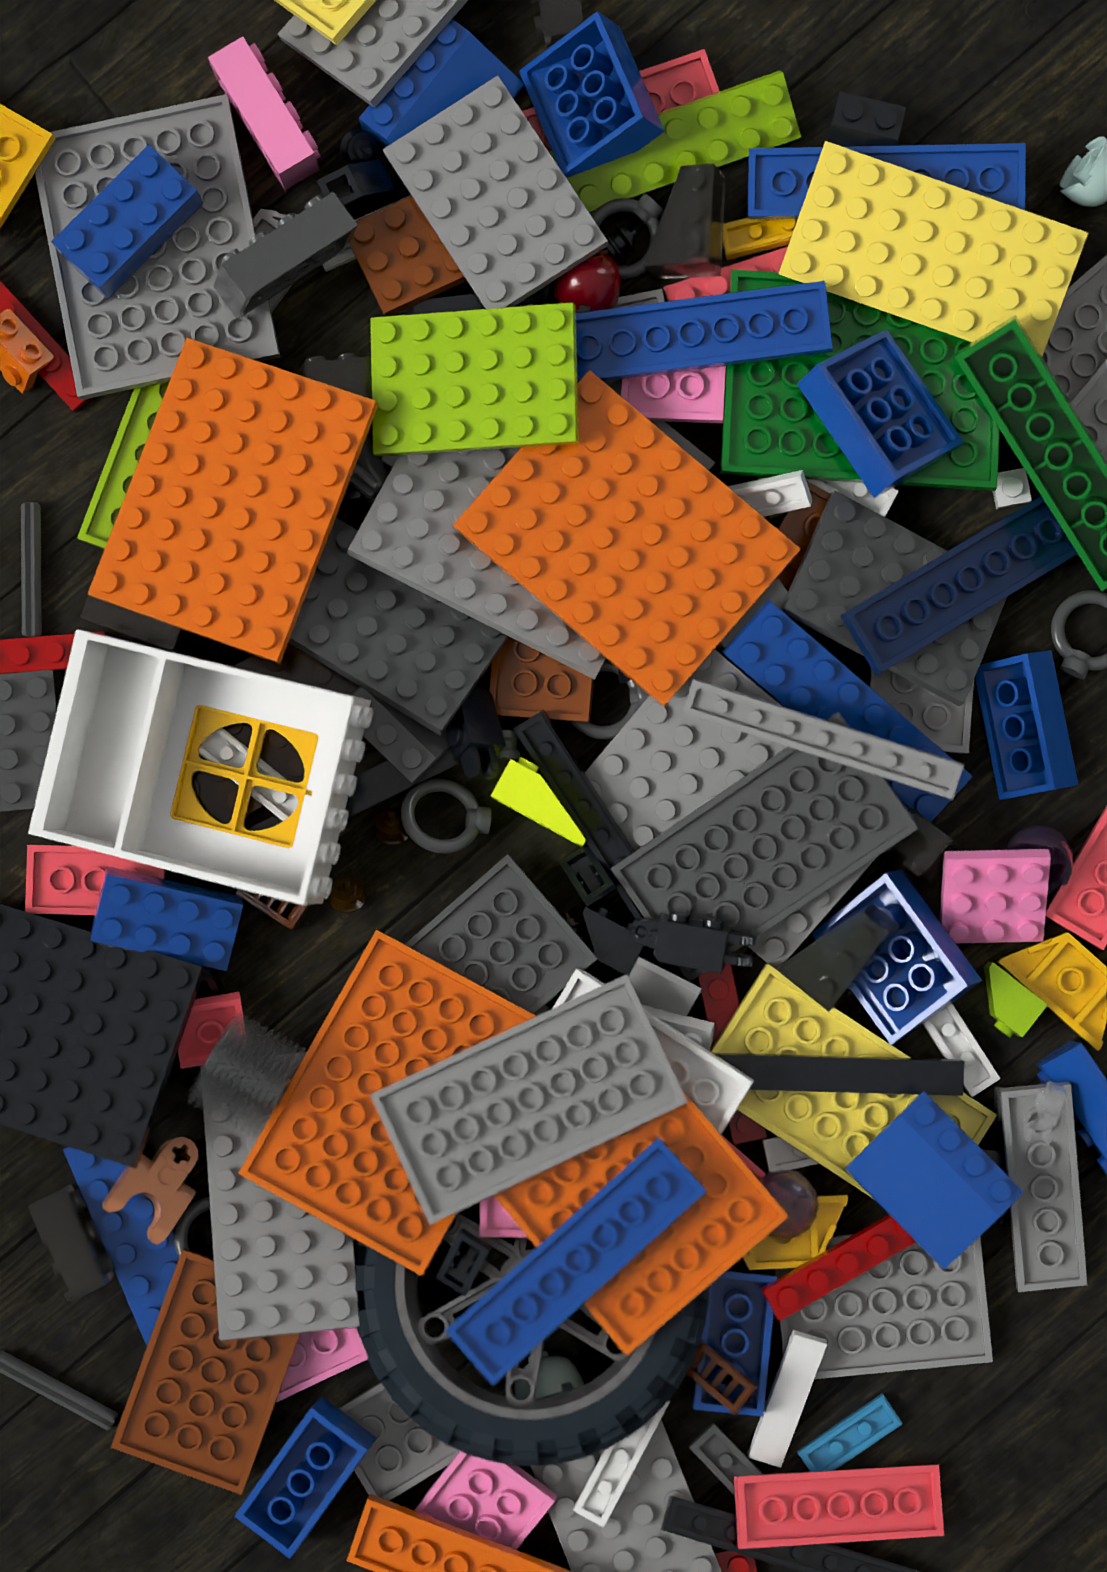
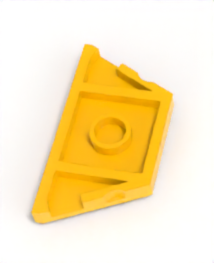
(1067, 981)
(793, 1252)

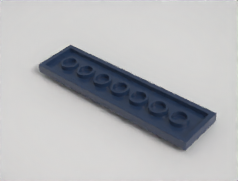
(958, 585)

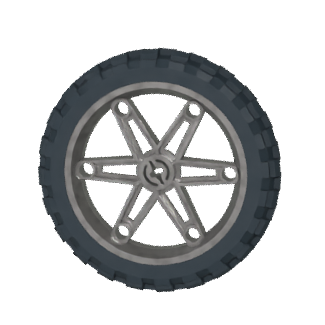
(500, 1426)

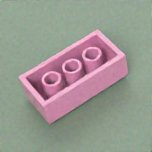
(261, 108)

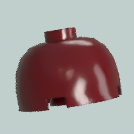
(590, 283)

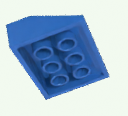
(440, 77)
(591, 97)
(879, 412)
(918, 966)
(933, 1180)

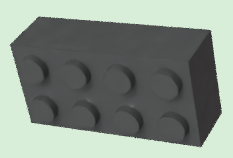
(284, 254)

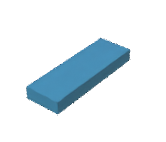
(850, 1436)

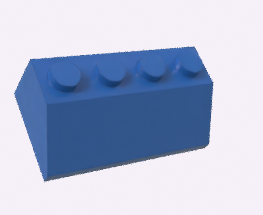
(1025, 725)
(1089, 1093)

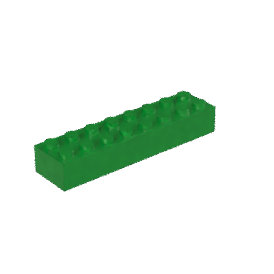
(1044, 436)

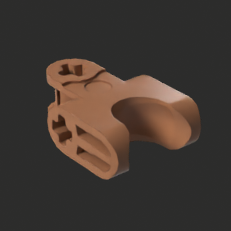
(161, 1182)

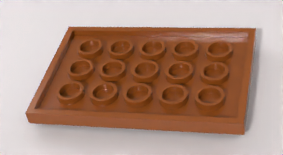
(199, 1398)

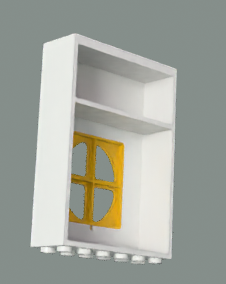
(129, 755)

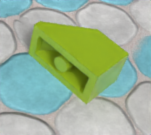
(1011, 1002)

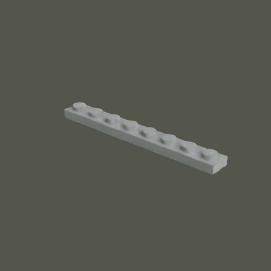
(823, 738)

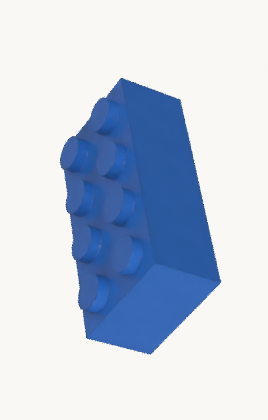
(128, 221)
(166, 918)
(739, 1331)
(305, 1477)

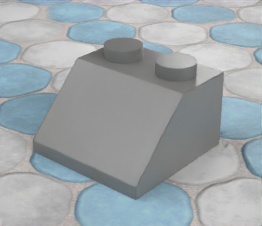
(661, 988)

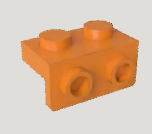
(20, 352)

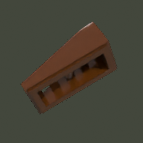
(290, 921)
(734, 1406)

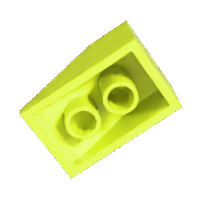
(532, 797)

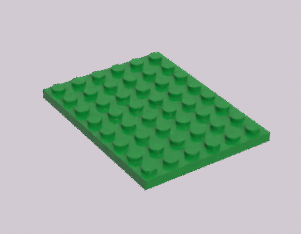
(777, 432)

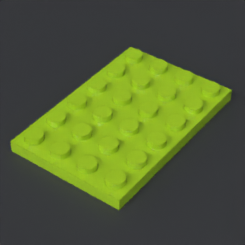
(475, 380)

